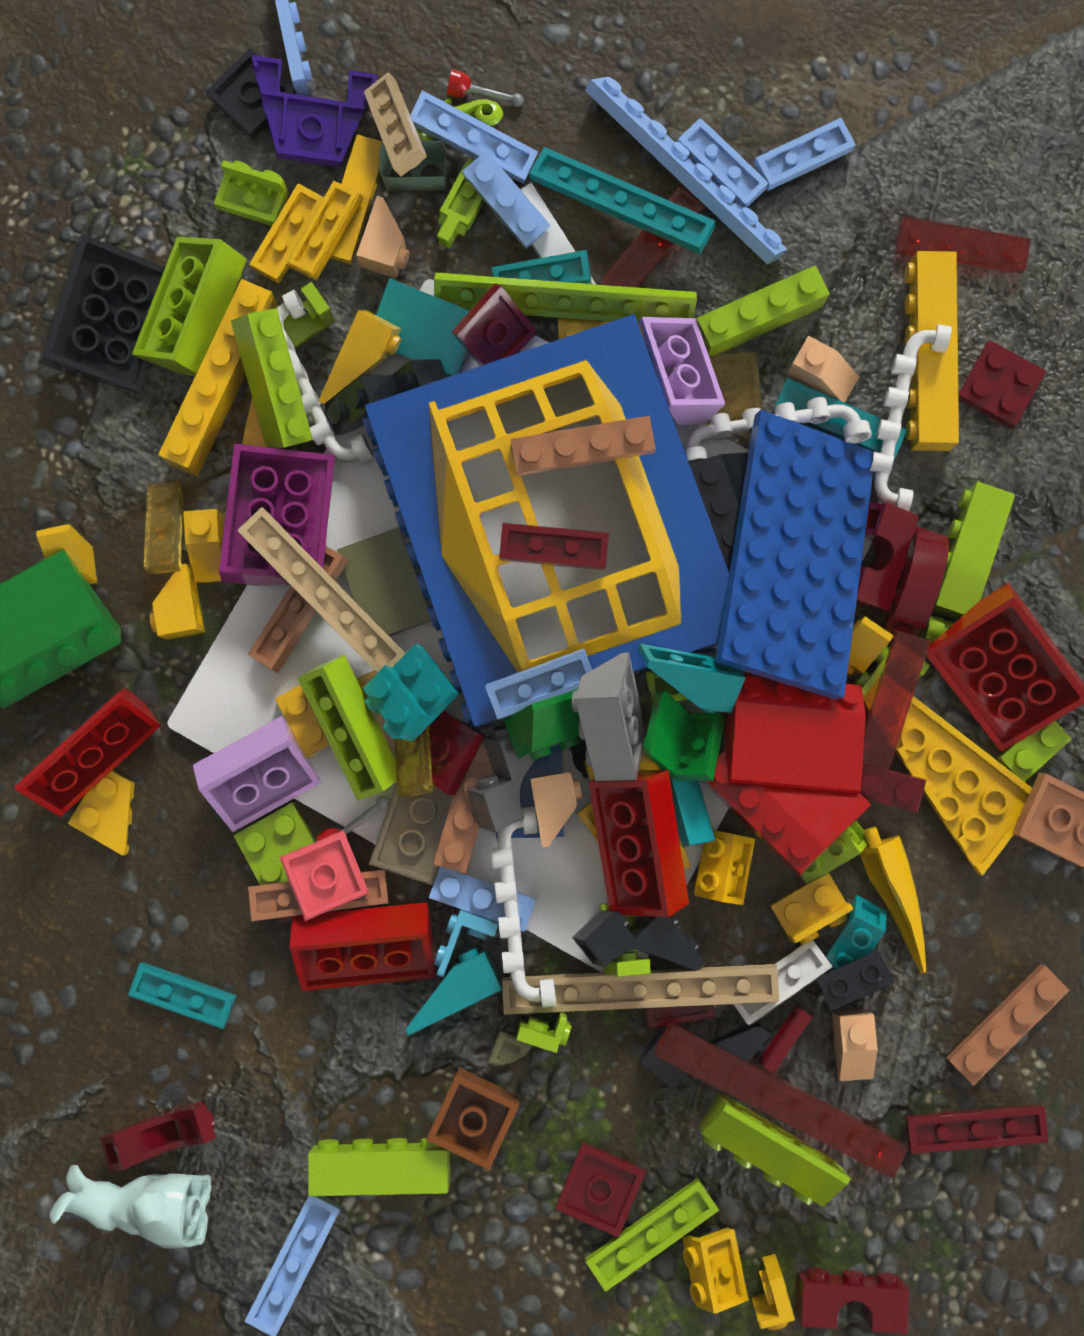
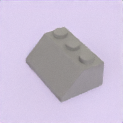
(611, 719)

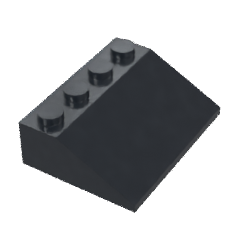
(101, 315)

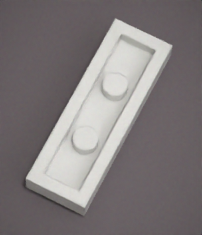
(794, 974)

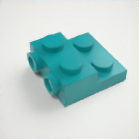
(409, 694)

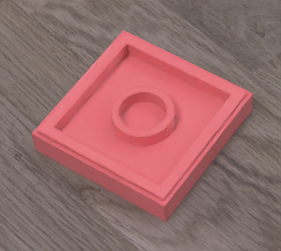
(324, 875)

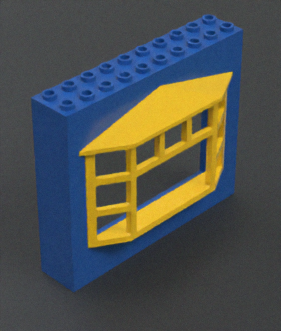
(451, 542)

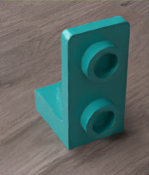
(860, 935)

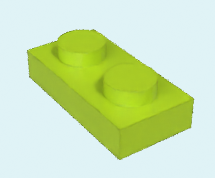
(1034, 751)

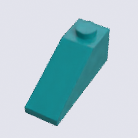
(696, 676)
(464, 985)

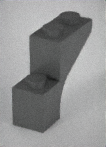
(498, 795)

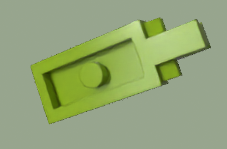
(458, 210)

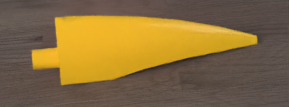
(892, 878)

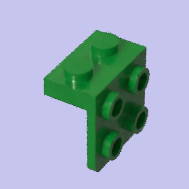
(683, 740)

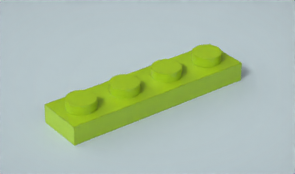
(651, 1234)

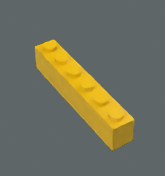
(935, 378)
(213, 386)

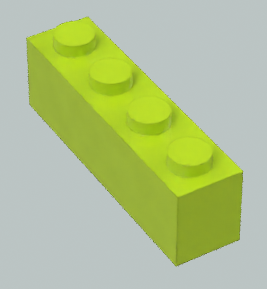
(763, 311)
(271, 379)
(972, 547)
(350, 727)
(377, 1168)

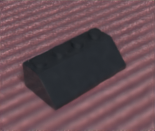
(721, 487)

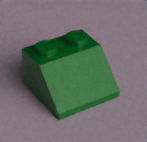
(544, 726)

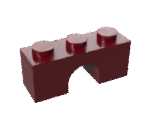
(891, 533)
(824, 1294)

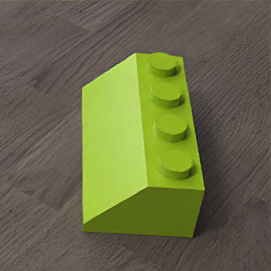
(189, 304)
(772, 1150)

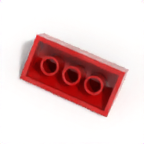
(89, 753)
(639, 844)
(363, 947)

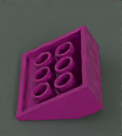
(292, 490)

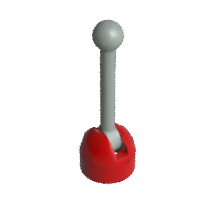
(460, 85)
(381, 803)

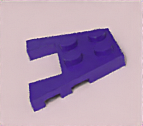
(310, 126)

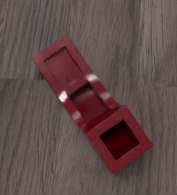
(919, 583)
(158, 1134)

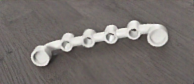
(896, 399)
(817, 413)
(322, 430)
(509, 925)

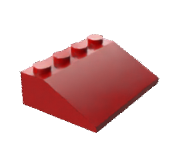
(1006, 669)
(795, 737)
(789, 820)

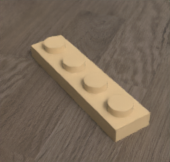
(395, 124)

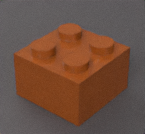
(474, 1118)

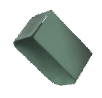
(435, 156)

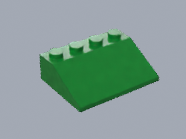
(49, 626)

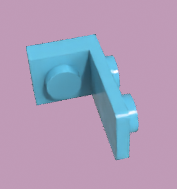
(478, 927)

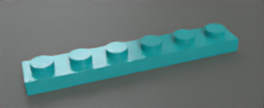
(622, 200)

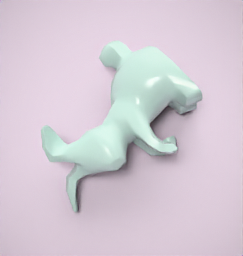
(154, 1206)

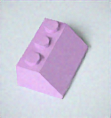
(683, 368)
(255, 774)

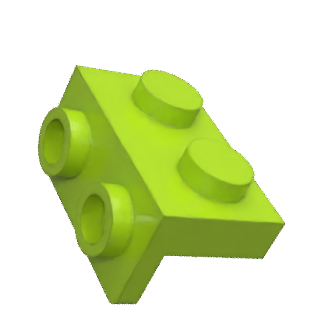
(251, 192)

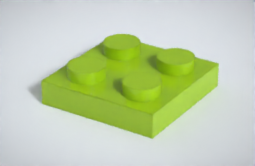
(272, 838)

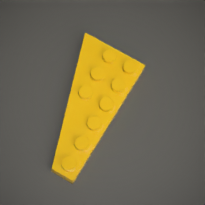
(963, 783)

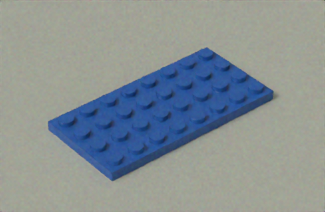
(796, 557)

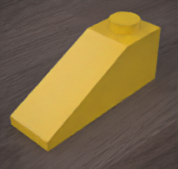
(364, 349)

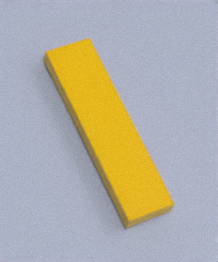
(362, 176)

